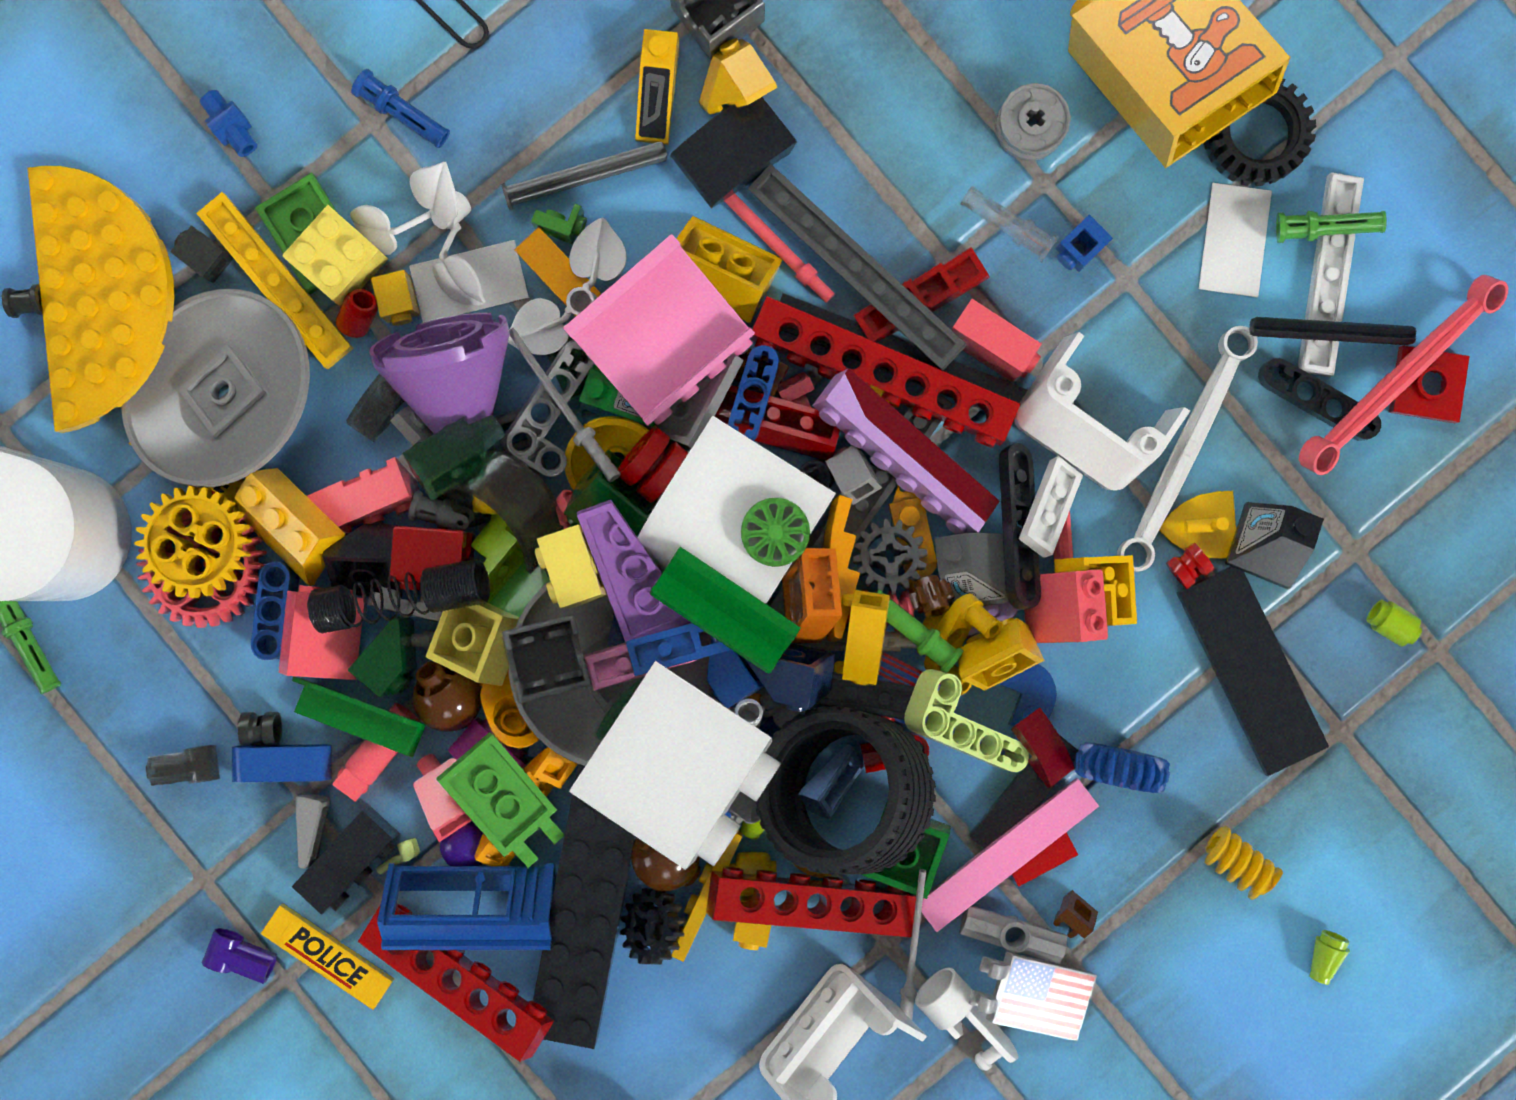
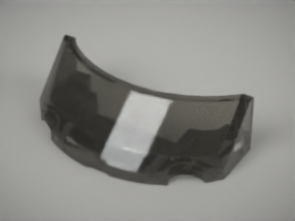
(517, 498)

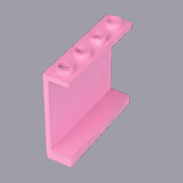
(660, 331)

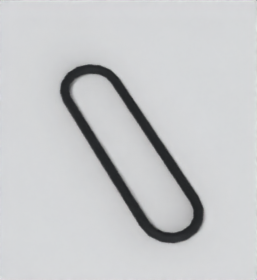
(452, 32)

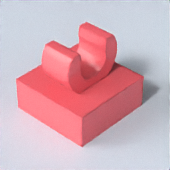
(796, 388)

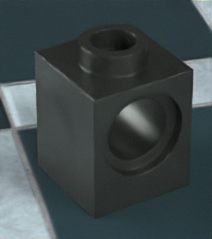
(201, 254)

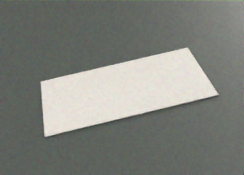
(1235, 239)
(497, 272)

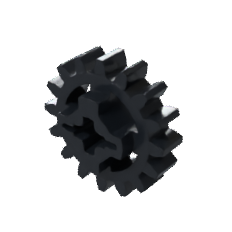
(652, 926)

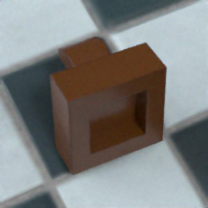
(1077, 915)

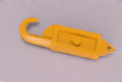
(908, 509)

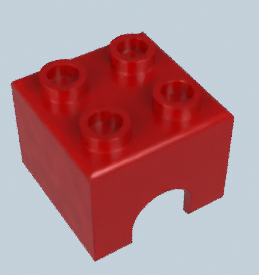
(427, 547)

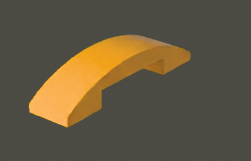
(546, 771)

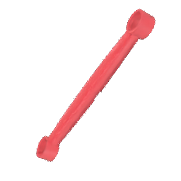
(1484, 295)

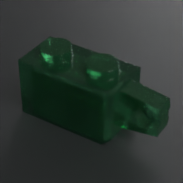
(452, 454)

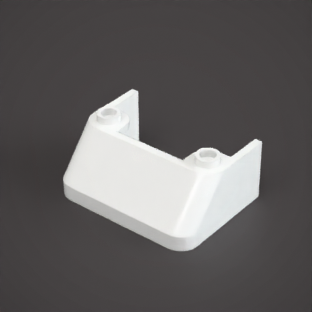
(1079, 439)
(825, 1033)

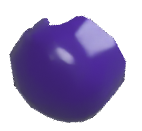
(461, 846)

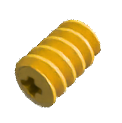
(1241, 863)

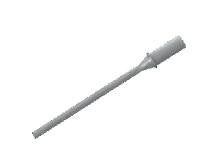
(908, 992)

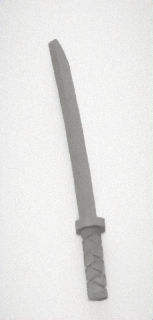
(584, 436)

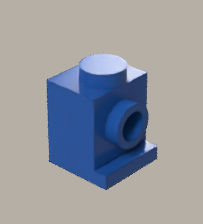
(1090, 236)

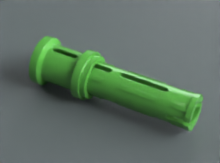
(1315, 225)
(18, 629)
(927, 641)

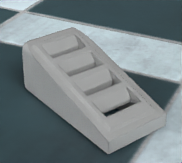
(310, 822)

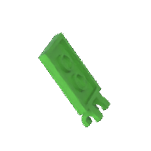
(500, 798)

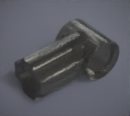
(192, 765)

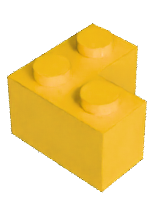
(1118, 584)

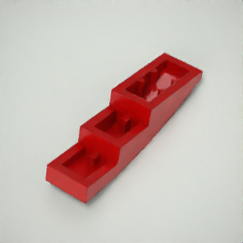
(932, 289)

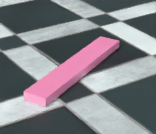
(1007, 854)

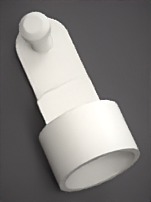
(945, 1002)

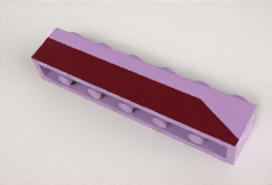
(905, 453)

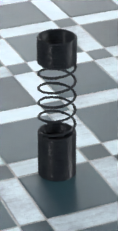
(441, 589)

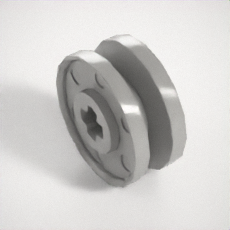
(1023, 105)

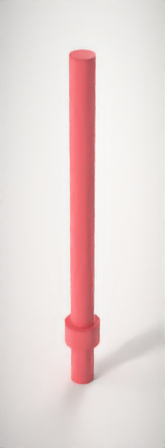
(805, 273)

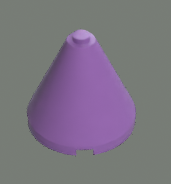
(446, 367)

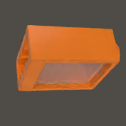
(813, 594)

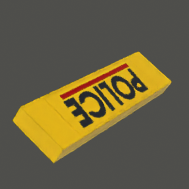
(327, 956)

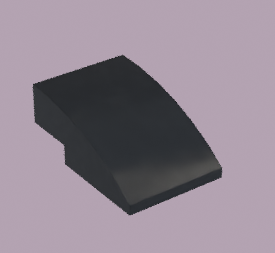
(733, 150)

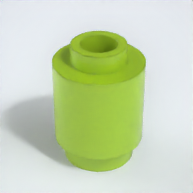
(1394, 623)

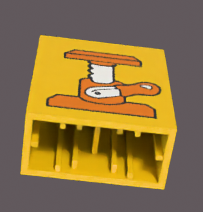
(1176, 66)

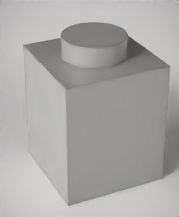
(853, 474)

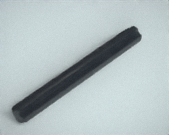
(1332, 331)

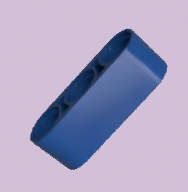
(267, 594)
(282, 763)

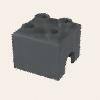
(719, 20)
(545, 658)

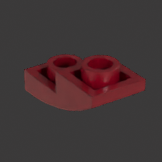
(1048, 752)

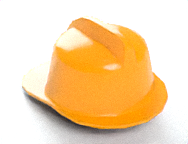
(504, 715)

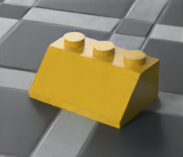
(732, 265)
(287, 521)

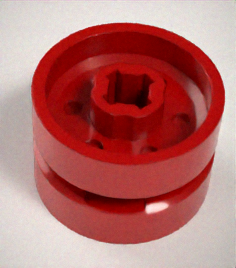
(652, 464)

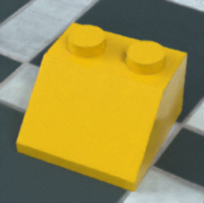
(999, 658)

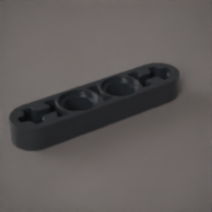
(1321, 395)

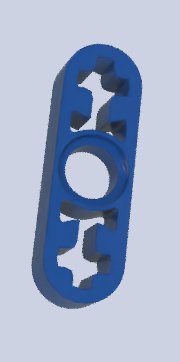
(768, 374)

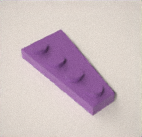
(626, 573)

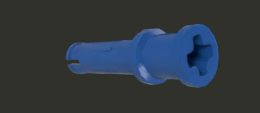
(387, 100)

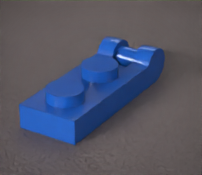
(670, 648)

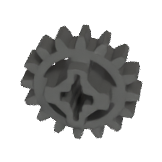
(876, 557)

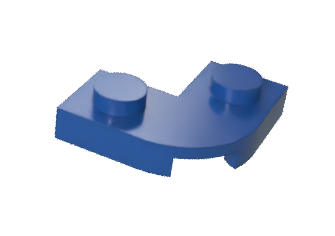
(1035, 690)

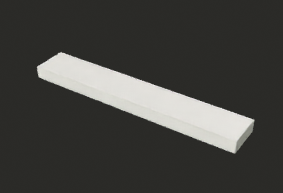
(1330, 274)

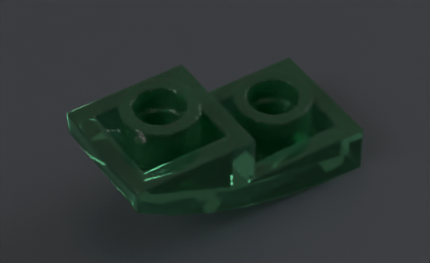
(614, 710)

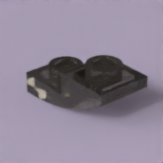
(375, 409)

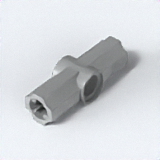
(1033, 941)

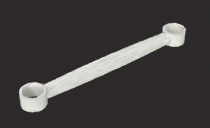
(1188, 445)

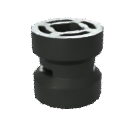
(260, 728)

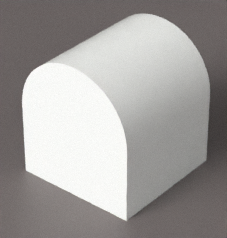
(711, 497)
(58, 530)

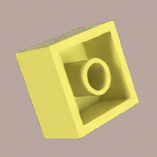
(334, 255)
(570, 568)
(472, 642)

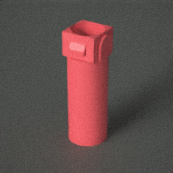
(367, 763)

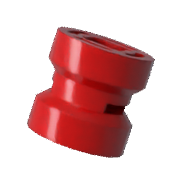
(1190, 565)

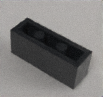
(347, 861)

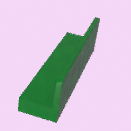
(724, 610)
(359, 718)

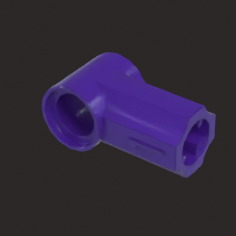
(231, 954)

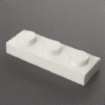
(1051, 507)

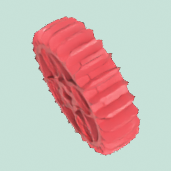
(184, 608)

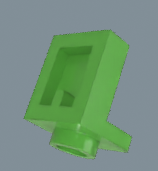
(554, 223)

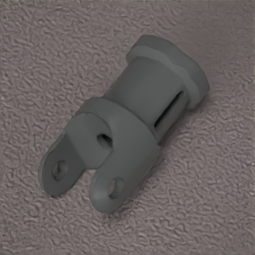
(442, 513)

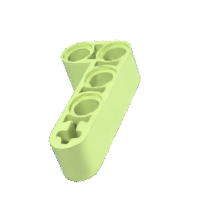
(968, 734)

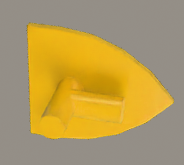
(1203, 521)

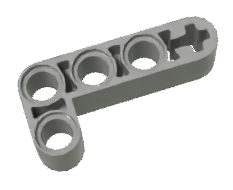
(537, 430)

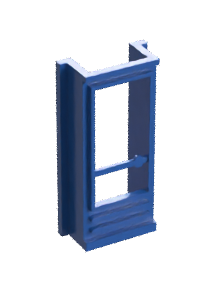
(521, 928)

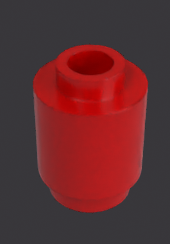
(357, 313)

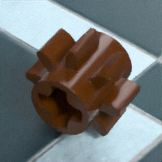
(931, 596)

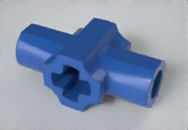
(228, 123)

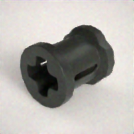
(22, 301)

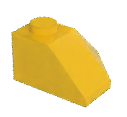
(735, 77)

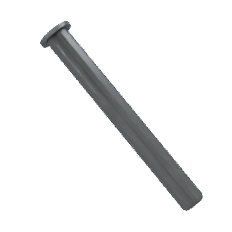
(584, 174)

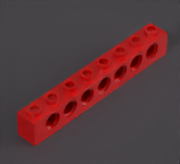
(998, 409)

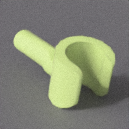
(407, 851)

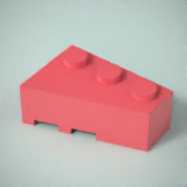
(367, 496)

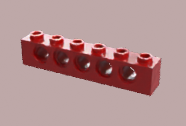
(727, 885)
(464, 1000)

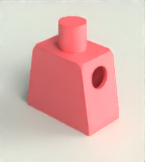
(439, 807)

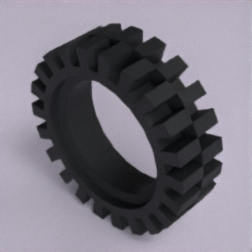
(1273, 169)

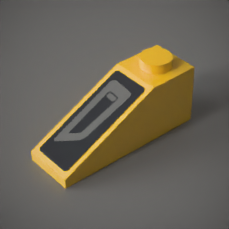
(656, 85)

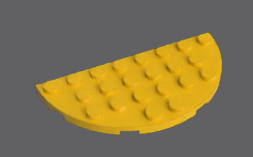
(100, 291)

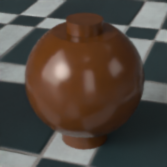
(445, 698)
(659, 871)

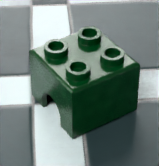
(596, 489)

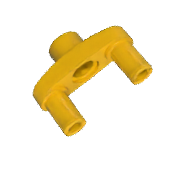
(956, 625)

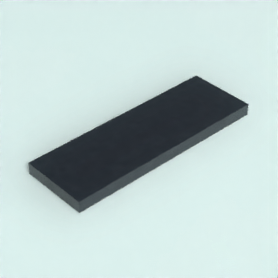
(1252, 670)

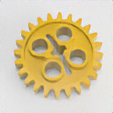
(180, 568)

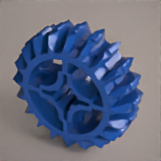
(1122, 767)

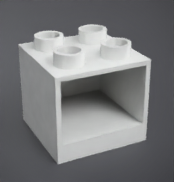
(676, 769)

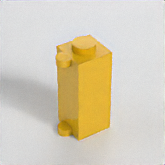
(864, 637)

